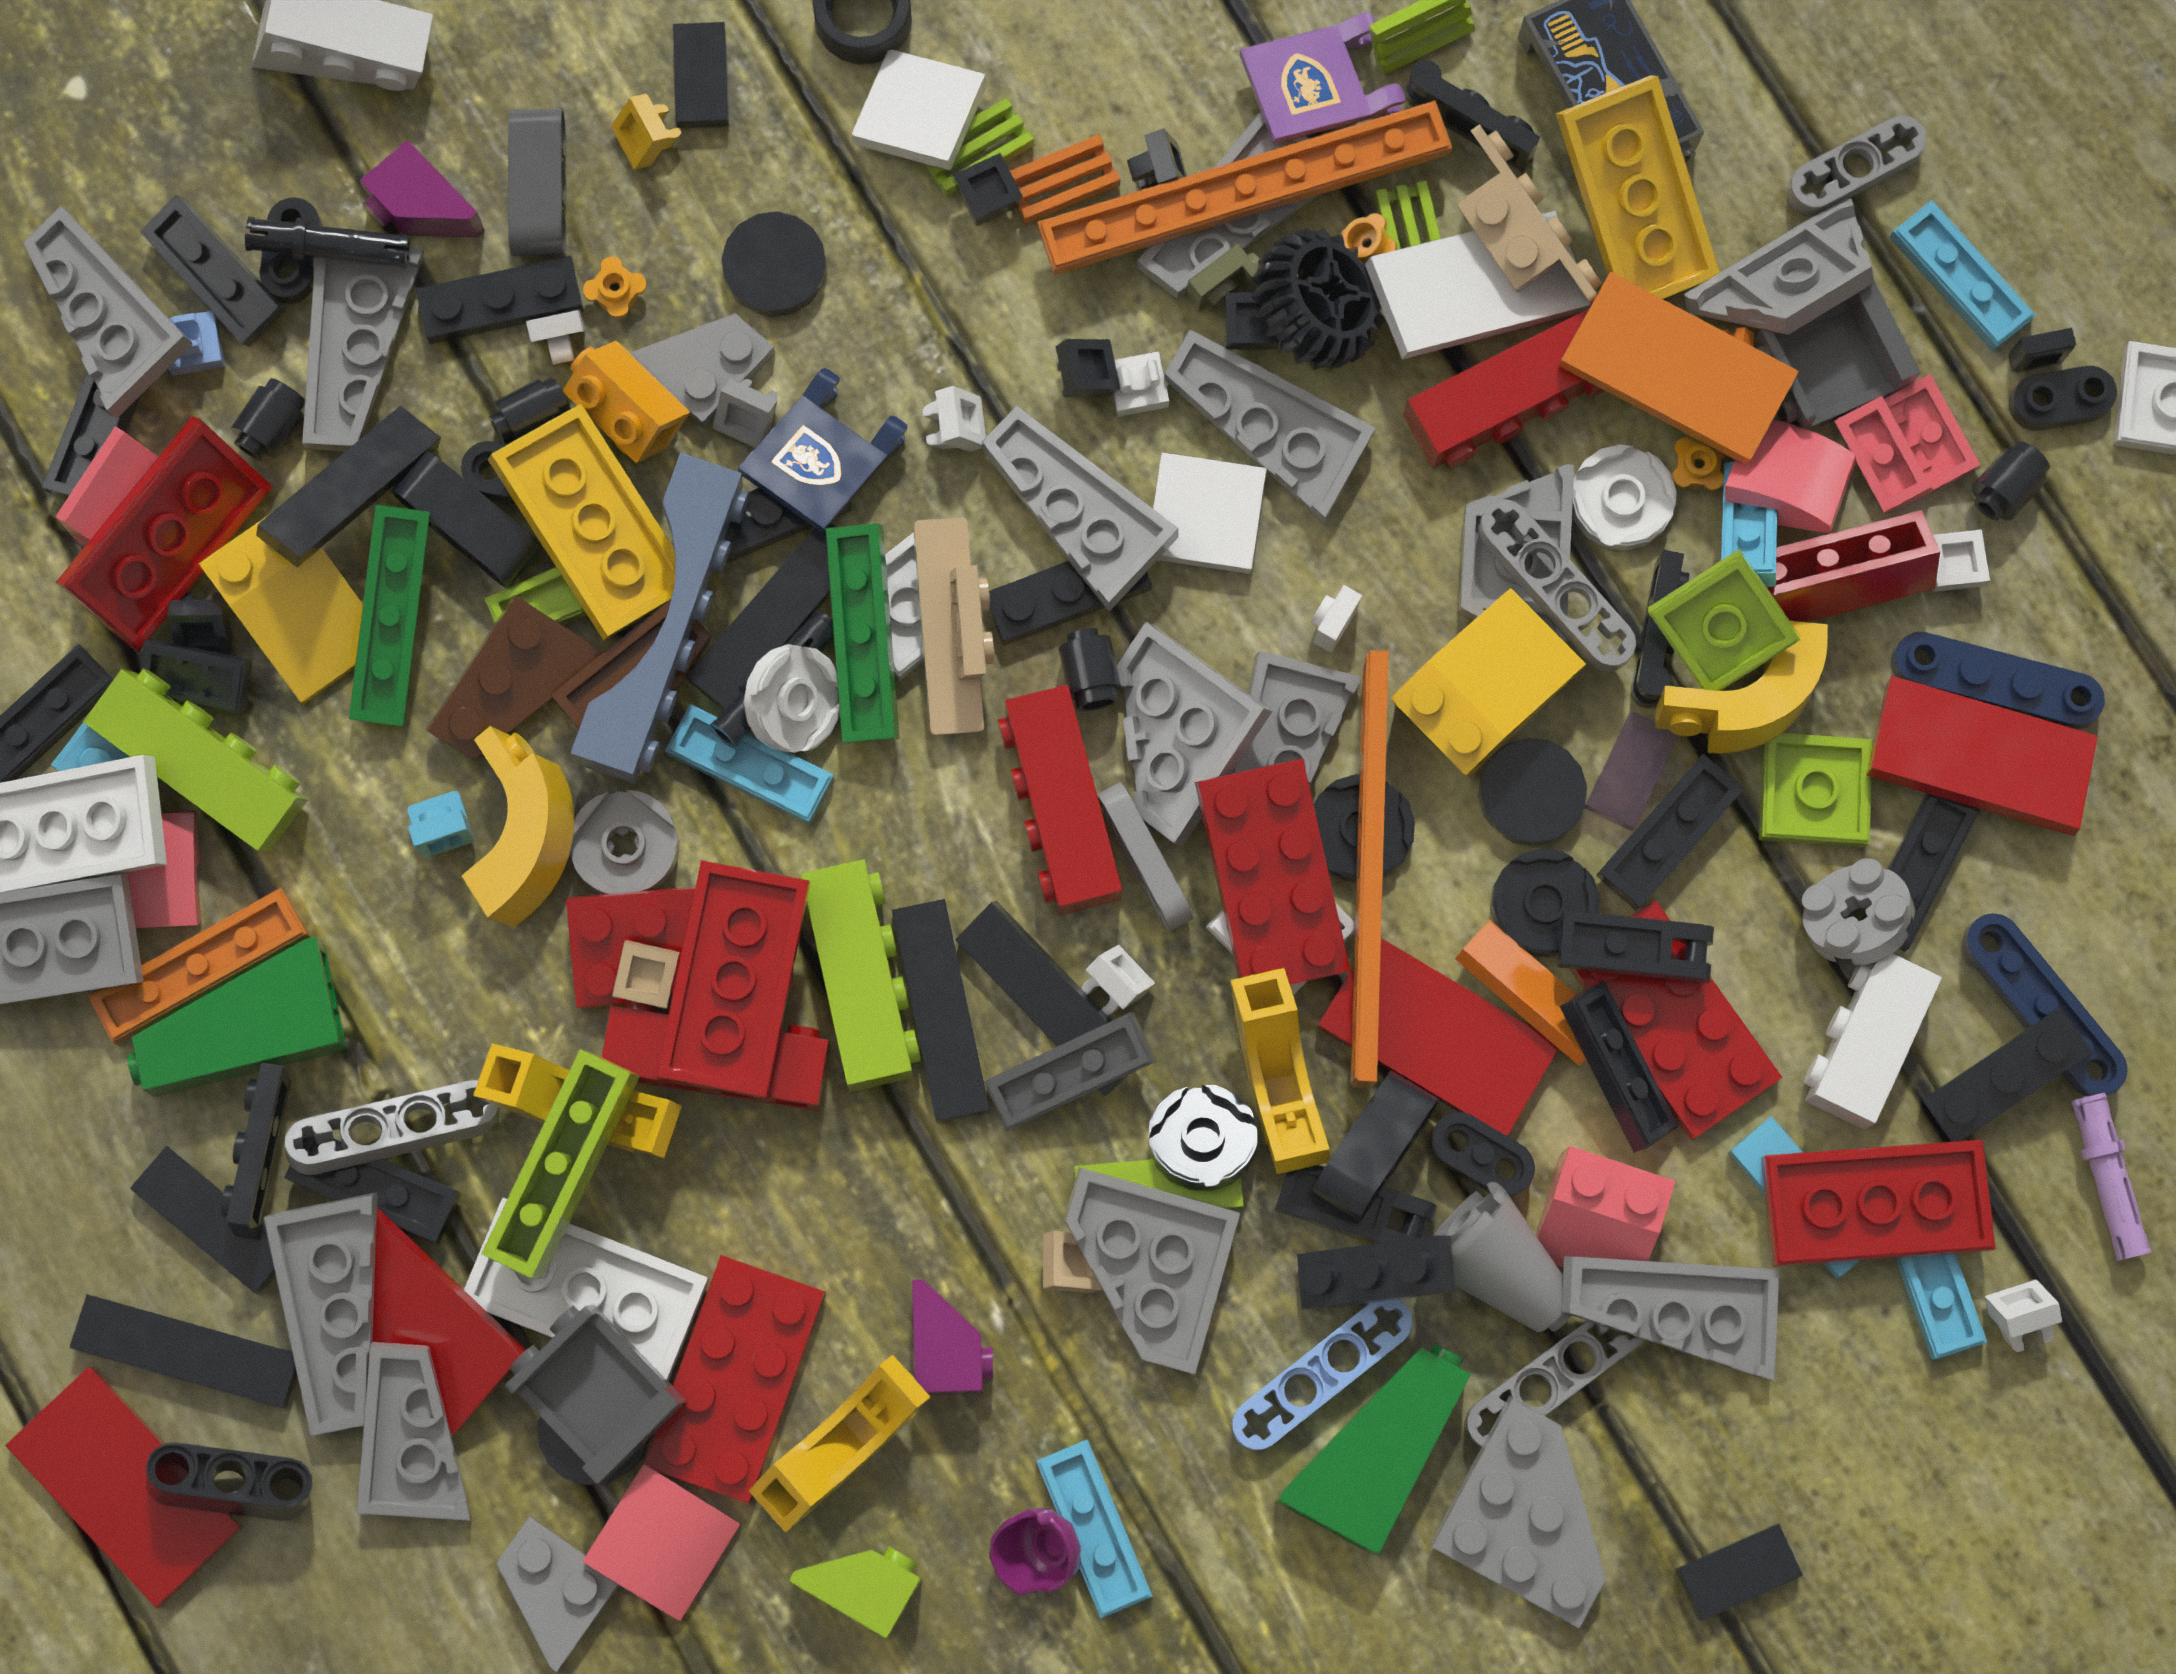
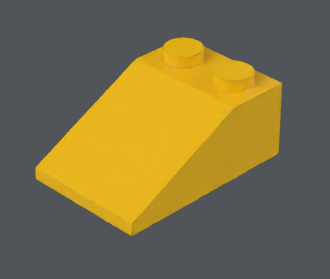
(297, 616)
(1488, 682)

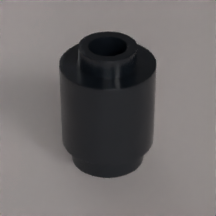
(528, 409)
(268, 420)
(2010, 481)
(1090, 669)

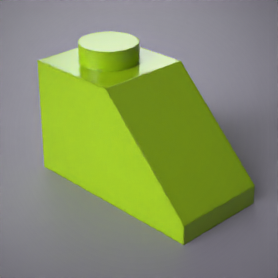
(864, 1586)

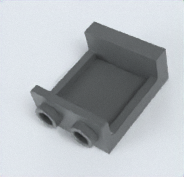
(1841, 360)
(594, 1390)

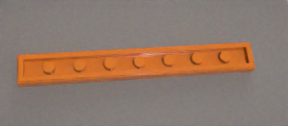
(1244, 188)
(1369, 870)

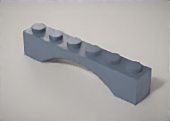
(622, 721)

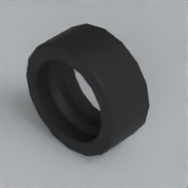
(866, 48)

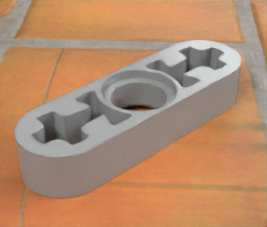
(1867, 145)
(1144, 857)

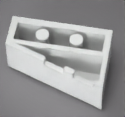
(344, 41)

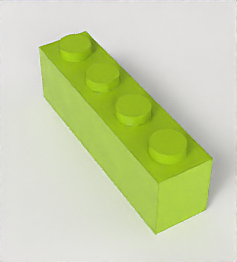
(196, 759)
(858, 976)
(560, 1165)

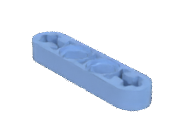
(1318, 1369)

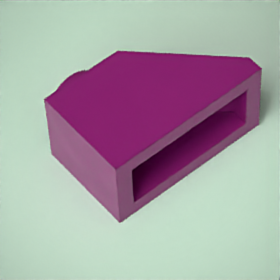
(417, 198)
(946, 1347)

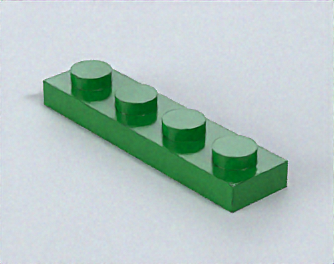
(389, 615)
(862, 633)

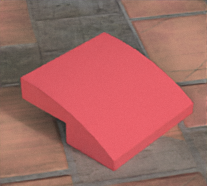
(1907, 444)
(1796, 475)
(170, 892)
(661, 1542)

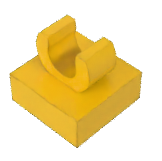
(642, 131)

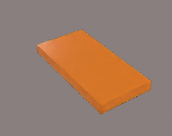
(1678, 368)

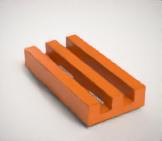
(1058, 160)

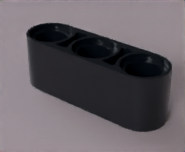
(468, 520)
(1375, 1145)
(205, 1463)

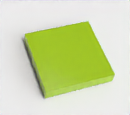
(1724, 623)
(1815, 790)

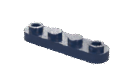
(1999, 679)
(2034, 991)

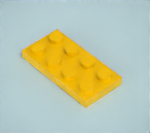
(1638, 189)
(589, 520)

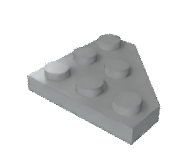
(1180, 728)
(1154, 1261)
(1525, 1517)

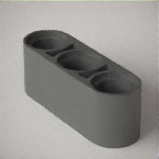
(537, 181)

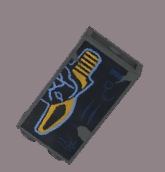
(1602, 47)

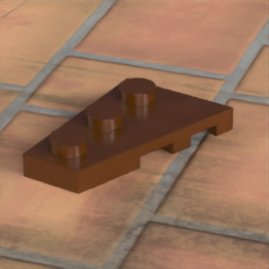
(618, 662)
(510, 676)

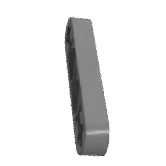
(1564, 579)
(395, 1136)
(1552, 1369)

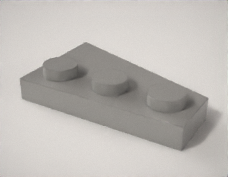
(407, 1440)

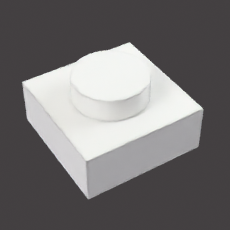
(1961, 561)
(1334, 617)

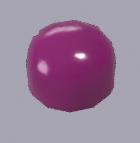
(1035, 1551)

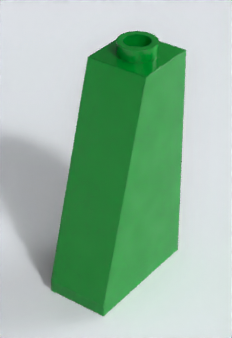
(268, 1015)
(1375, 1458)

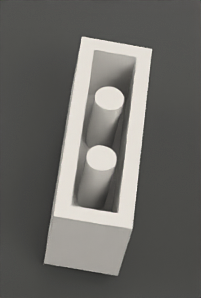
(1870, 1039)

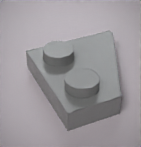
(702, 361)
(553, 1589)

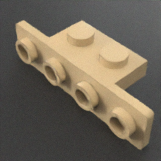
(1515, 229)
(951, 625)

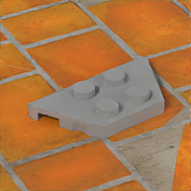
(1791, 276)
(1483, 576)

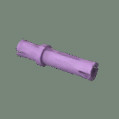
(2111, 1176)

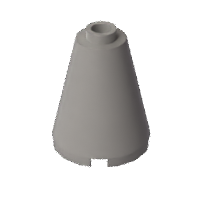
(1504, 1261)

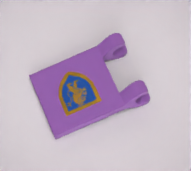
(1311, 84)

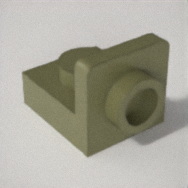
(1221, 278)

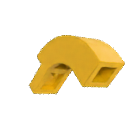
(1754, 713)
(536, 834)
(1277, 1071)
(531, 1085)
(840, 1444)

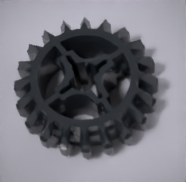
(1318, 299)

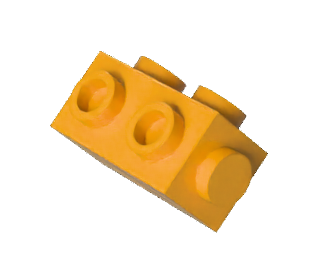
(625, 400)

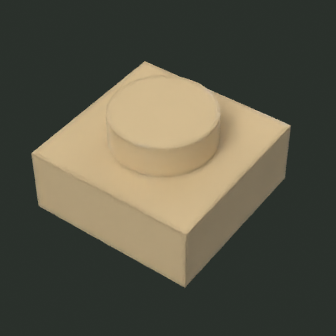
(646, 974)
(1065, 1265)

